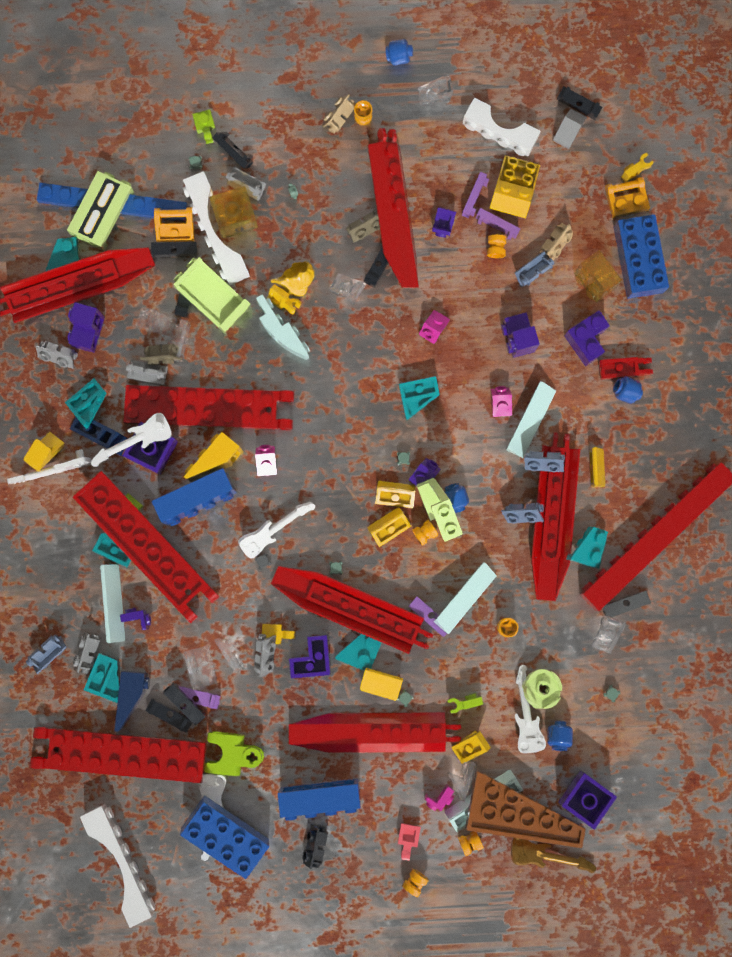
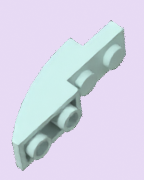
(284, 335)

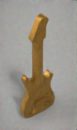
(525, 852)

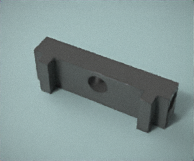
(634, 601)

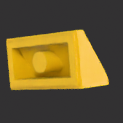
(597, 467)
(395, 494)
(389, 526)
(381, 684)

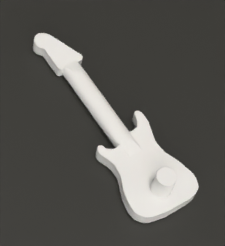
(153, 430)
(81, 461)
(254, 542)
(530, 736)
(212, 787)

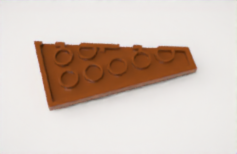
(509, 813)

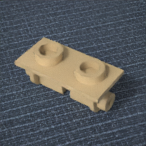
(343, 107)
(562, 234)

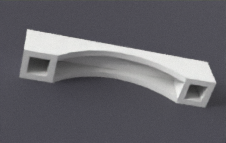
(232, 264)
(101, 826)

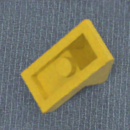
(43, 451)
(471, 746)

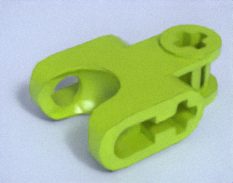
(234, 754)

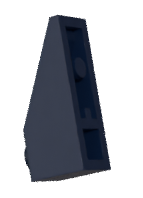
(99, 434)
(131, 690)

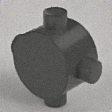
(262, 561)

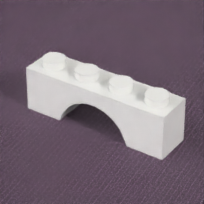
(519, 139)

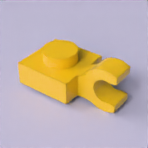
(633, 170)
(281, 299)
(276, 629)

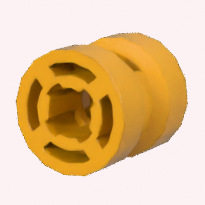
(365, 109)
(496, 246)
(425, 532)
(510, 626)
(470, 843)
(415, 882)

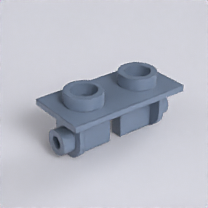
(533, 268)
(536, 462)
(517, 514)
(52, 648)

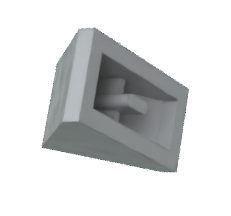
(569, 128)

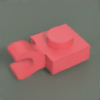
(408, 838)

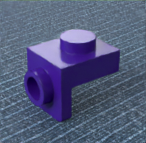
(443, 222)
(427, 470)
(133, 614)

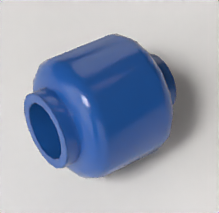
(399, 52)
(628, 390)
(457, 496)
(560, 736)

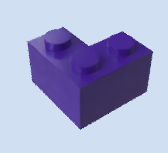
(86, 328)
(520, 335)
(583, 337)
(316, 663)

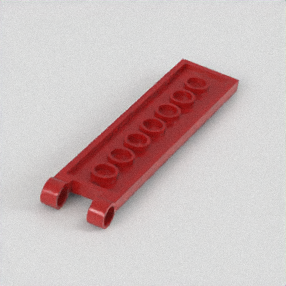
(207, 406)
(143, 544)
(121, 755)

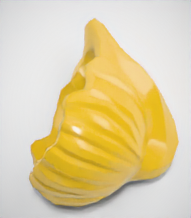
(296, 278)

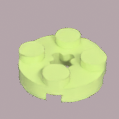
(552, 691)

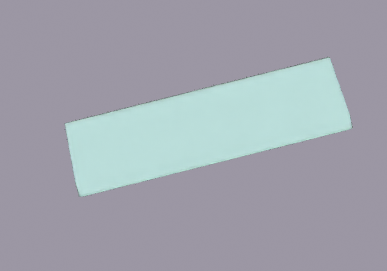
(531, 419)
(465, 598)
(112, 603)
(458, 812)

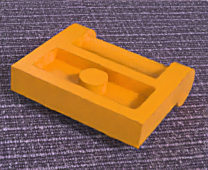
(629, 203)
(174, 231)

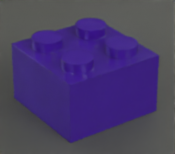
(153, 456)
(587, 799)

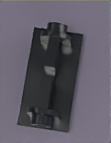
(312, 855)

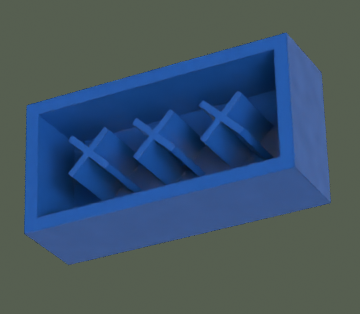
(641, 256)
(194, 497)
(319, 798)
(225, 837)

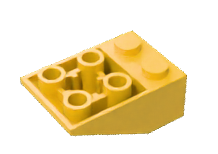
(515, 186)
(219, 455)

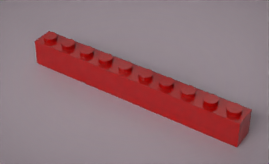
(657, 537)

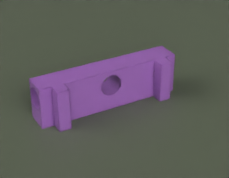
(469, 207)
(497, 223)
(423, 610)
(205, 698)

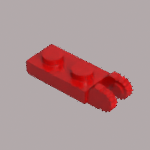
(623, 367)

